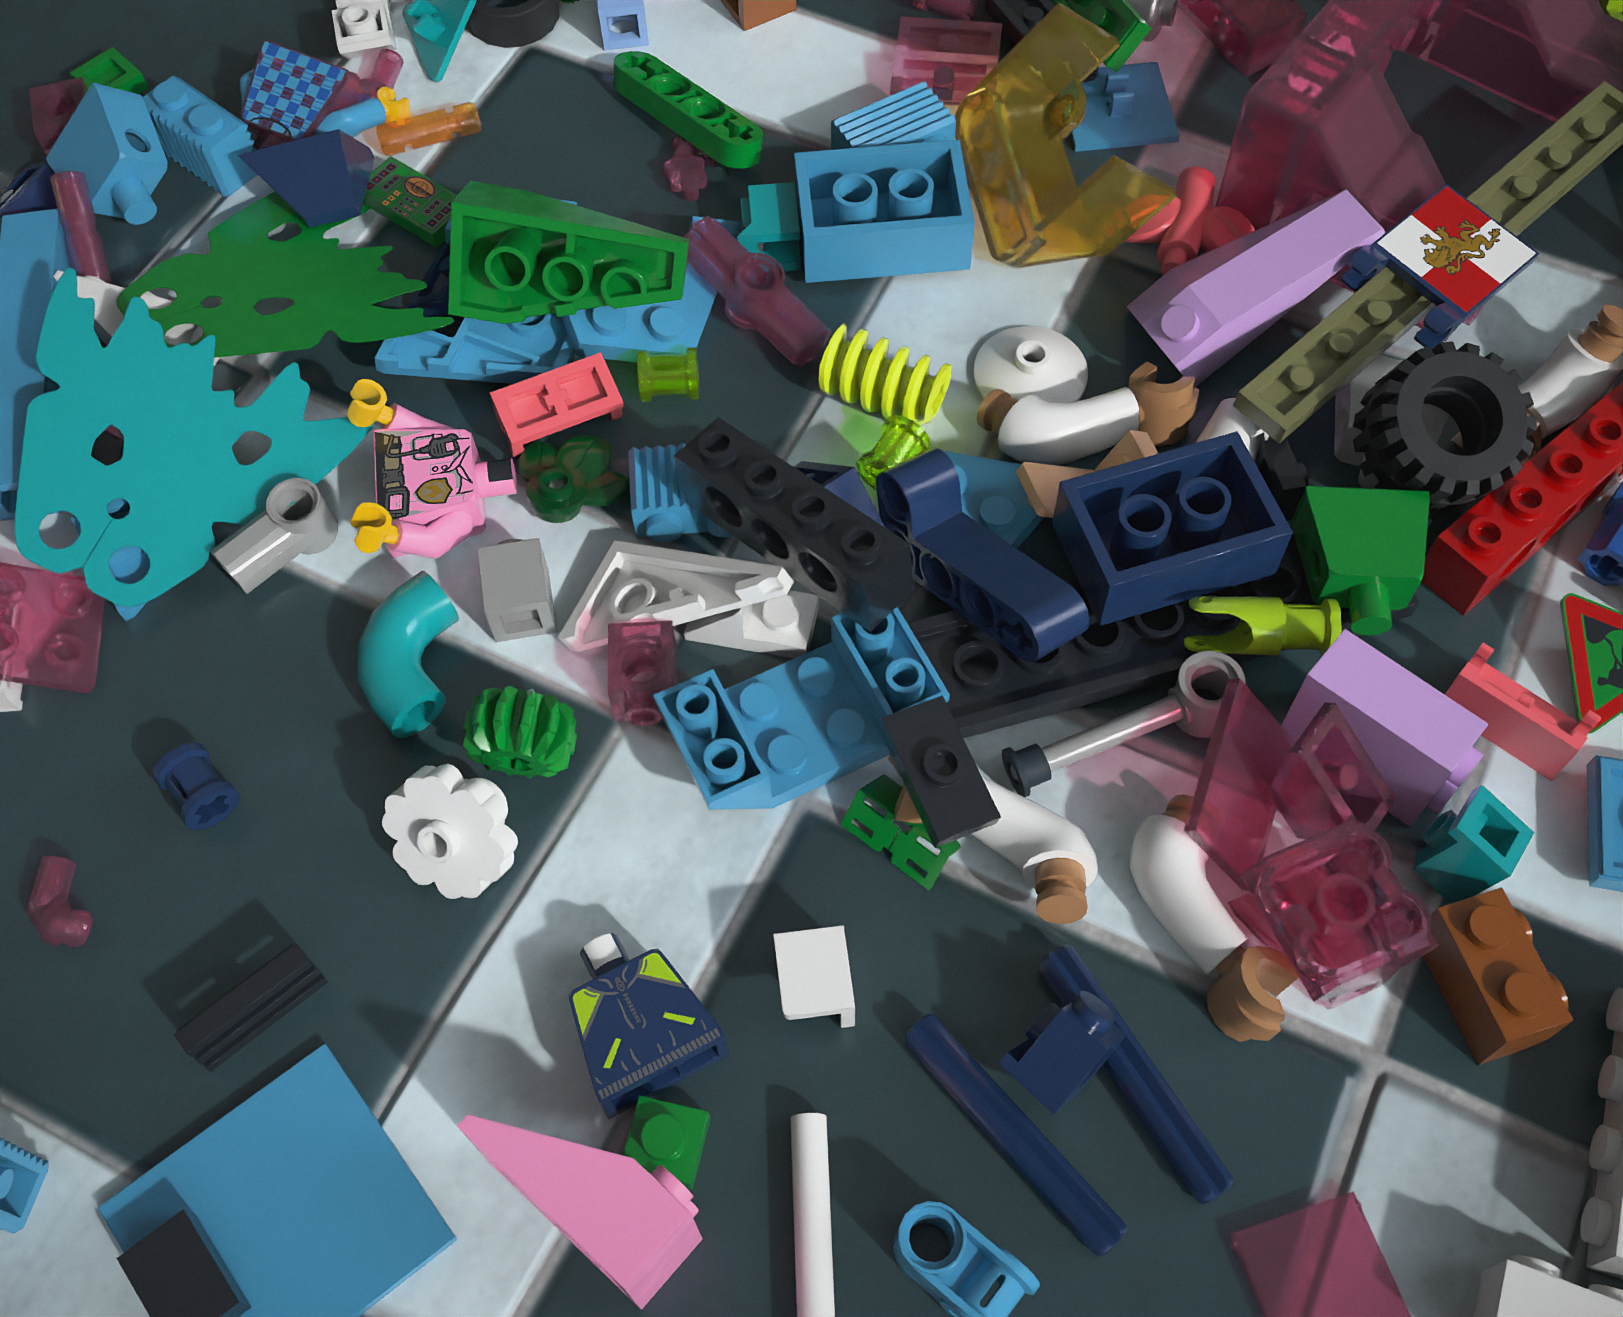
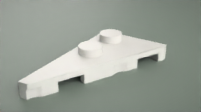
(666, 585)

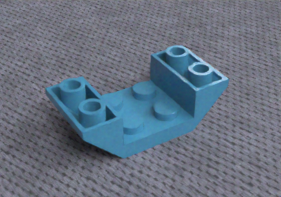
(800, 719)

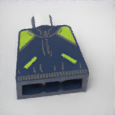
(639, 1025)

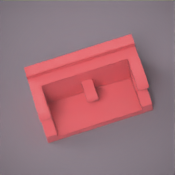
(556, 401)
(1518, 718)

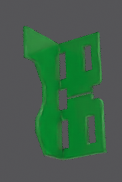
(905, 846)

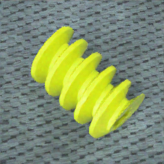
(880, 379)

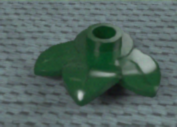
(570, 477)

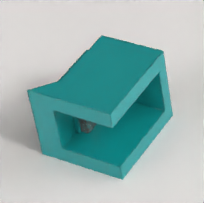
(772, 223)

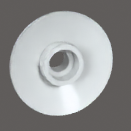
(1056, 376)

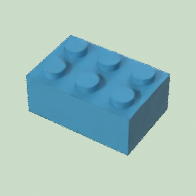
(883, 211)

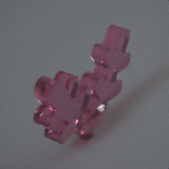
(687, 169)

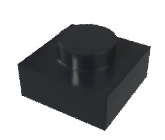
(1283, 474)

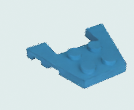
(656, 327)
(481, 350)

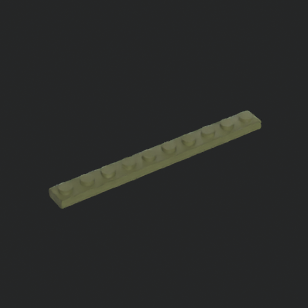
(1389, 307)

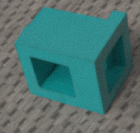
(1472, 848)

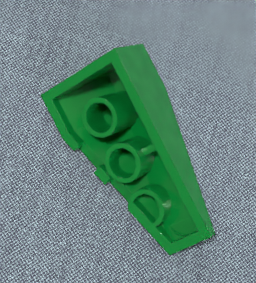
(544, 256)

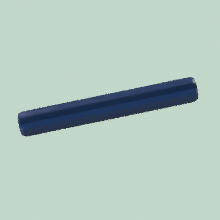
(1145, 1086)
(1016, 1135)

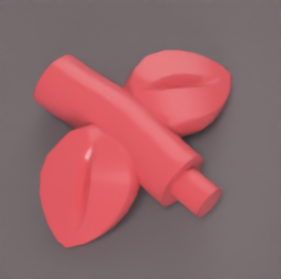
(1191, 221)

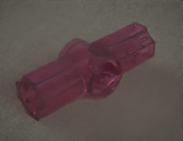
(755, 292)

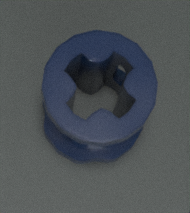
(195, 786)

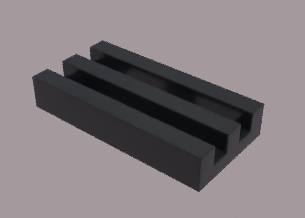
(250, 1007)

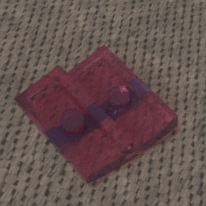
(945, 54)

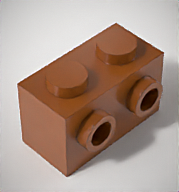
(1494, 977)

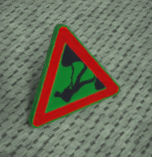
(1594, 657)

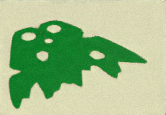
(327, 284)

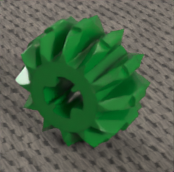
(520, 732)

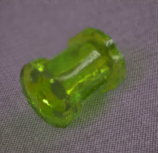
(668, 374)
(899, 441)

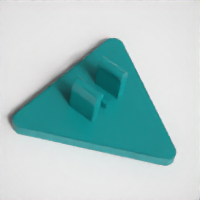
(437, 30)

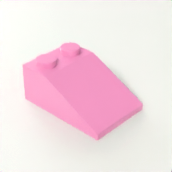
(605, 1203)

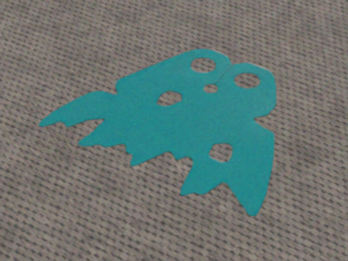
(175, 449)

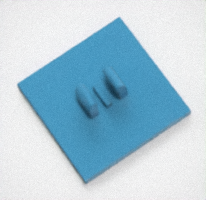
(1125, 110)

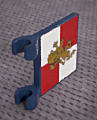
(1449, 256)

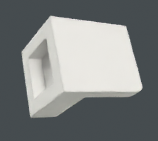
(815, 974)

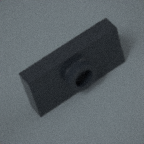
(938, 771)

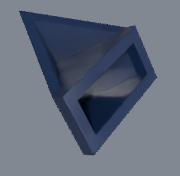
(317, 175)

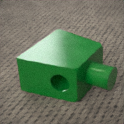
(1363, 549)

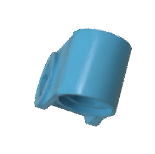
(967, 1270)

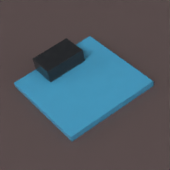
(279, 1209)

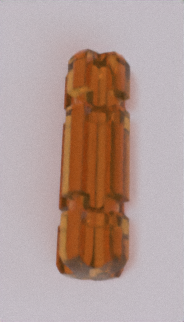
(428, 128)

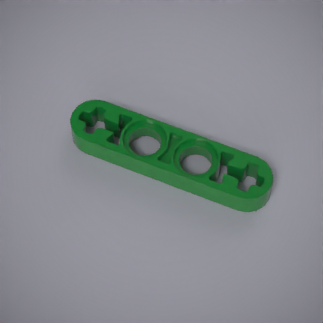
(688, 109)

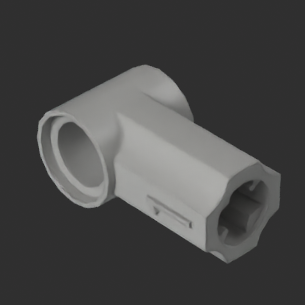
(277, 535)

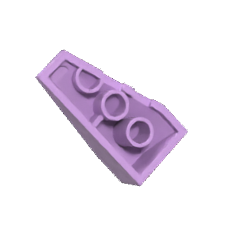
(1237, 291)

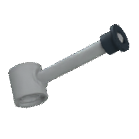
(1183, 706)

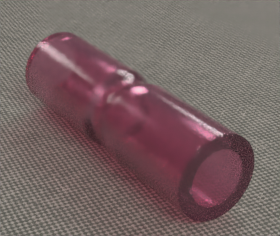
(79, 222)

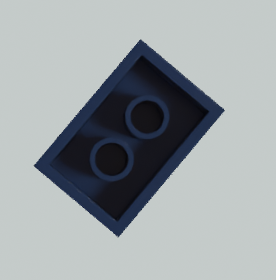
(1170, 527)

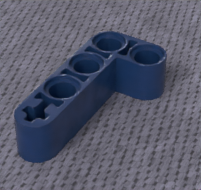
(973, 567)

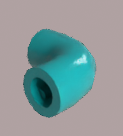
(392, 654)

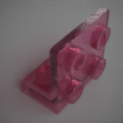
(48, 629)

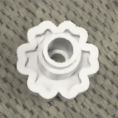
(450, 831)

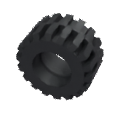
(1479, 400)

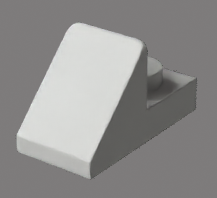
(769, 627)

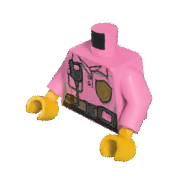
(424, 479)

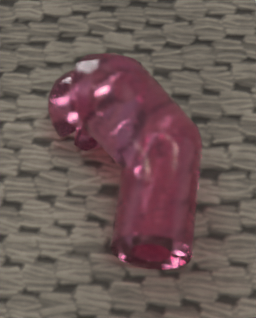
(383, 73)
(49, 905)

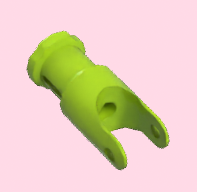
(1268, 625)

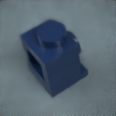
(1064, 1050)

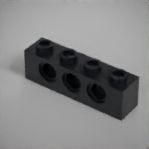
(796, 523)

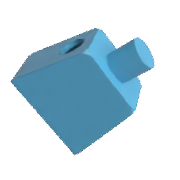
(116, 150)

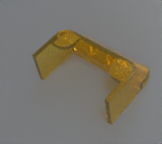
(1017, 159)

